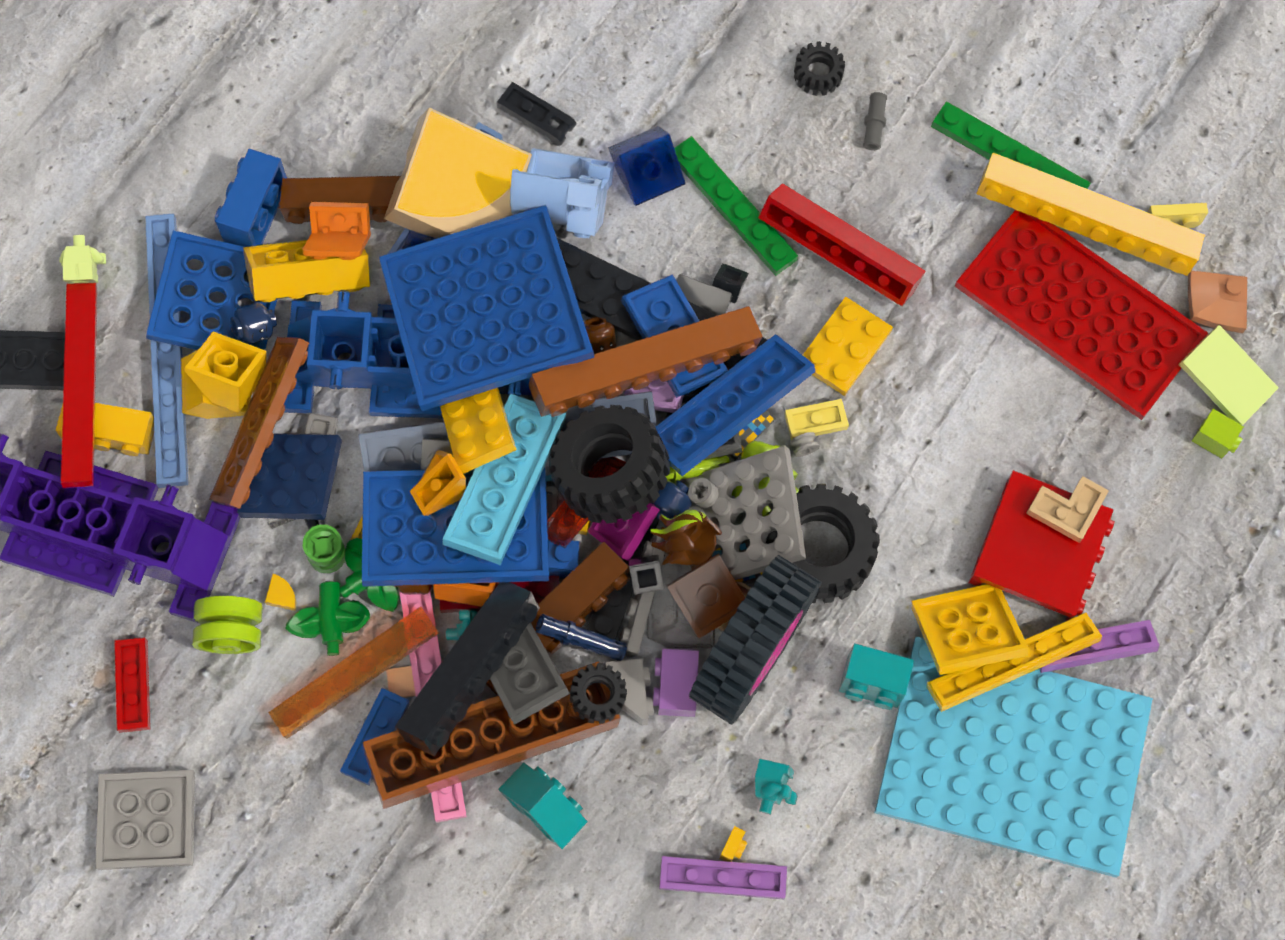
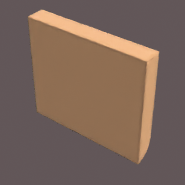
(401, 681)

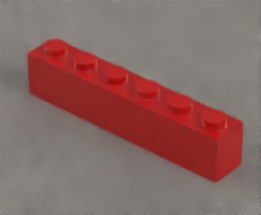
(841, 244)

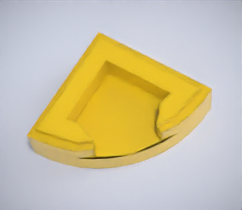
(280, 594)

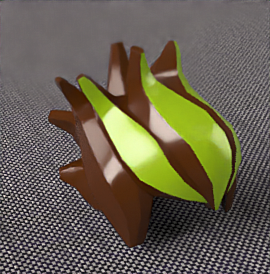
(688, 538)

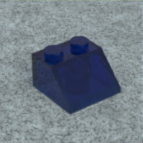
(647, 165)

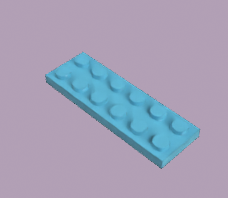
(504, 486)

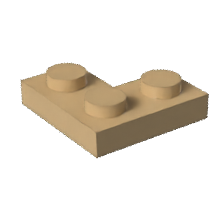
(1069, 516)

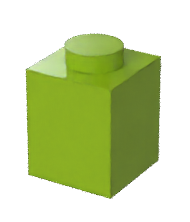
(1218, 434)

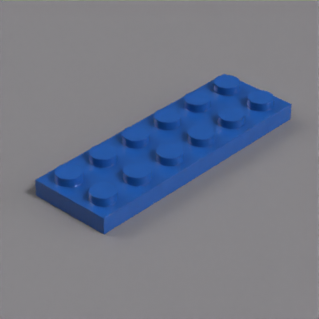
(732, 402)

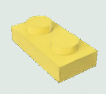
(1186, 215)
(817, 418)

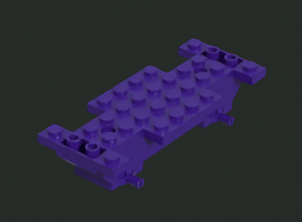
(109, 528)

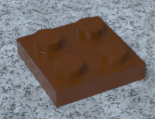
(707, 595)

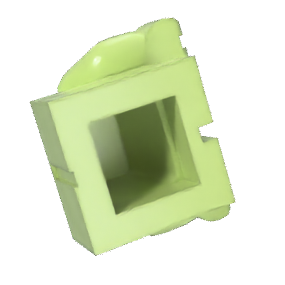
(80, 262)

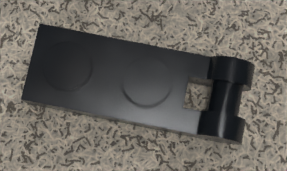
(536, 113)

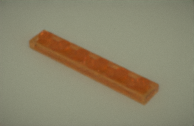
(353, 672)

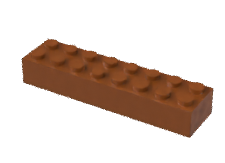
(479, 745)

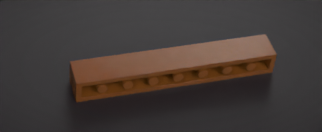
(645, 361)

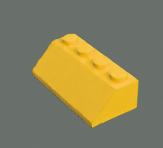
(284, 271)

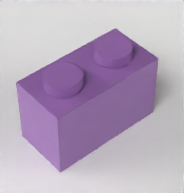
(677, 675)

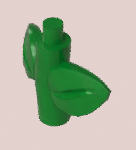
(382, 596)
(329, 618)

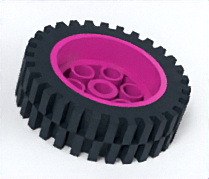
(754, 639)

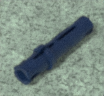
(571, 634)

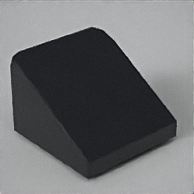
(730, 280)
(646, 574)

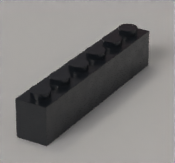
(467, 667)

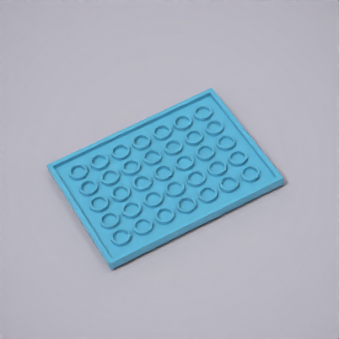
(1021, 767)

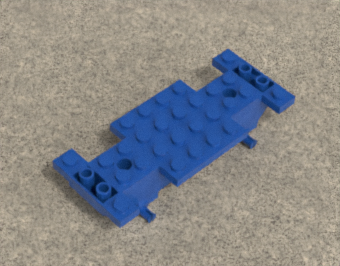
(374, 363)

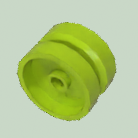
(227, 625)

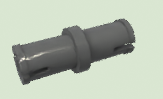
(875, 121)

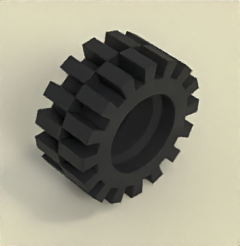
(819, 82)
(602, 675)

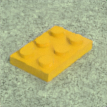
(846, 345)
(478, 429)

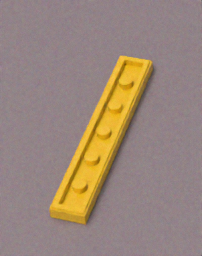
(1042, 650)

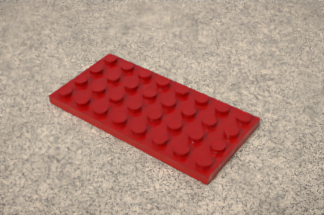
(1081, 311)

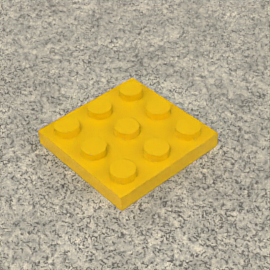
(969, 628)

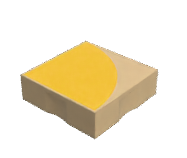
(453, 178)

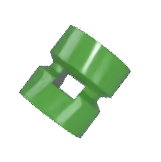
(324, 548)

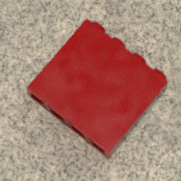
(1036, 559)

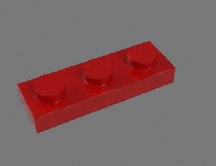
(132, 685)

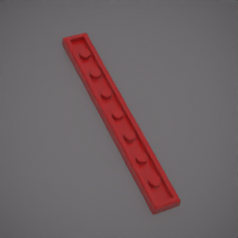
(79, 386)

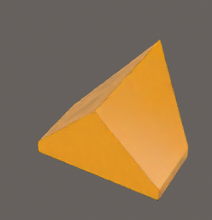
(440, 484)

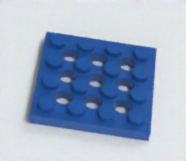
(176, 274)

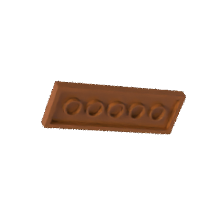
(259, 421)

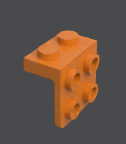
(338, 230)

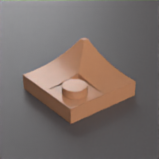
(1218, 300)

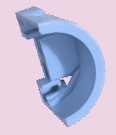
(568, 185)

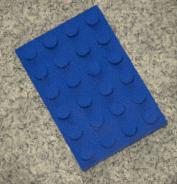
(407, 547)

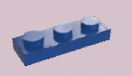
(380, 721)

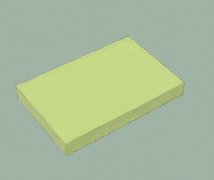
(1228, 375)

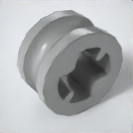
(804, 444)
(709, 498)

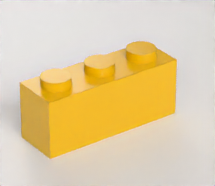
(120, 429)

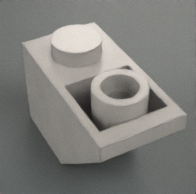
(636, 678)

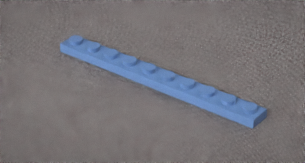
(166, 369)

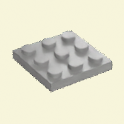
(145, 820)

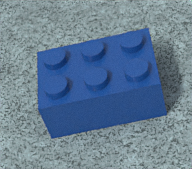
(251, 200)

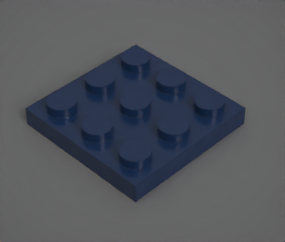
(294, 478)

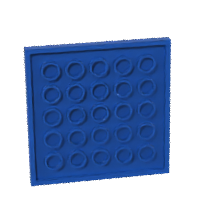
(485, 307)

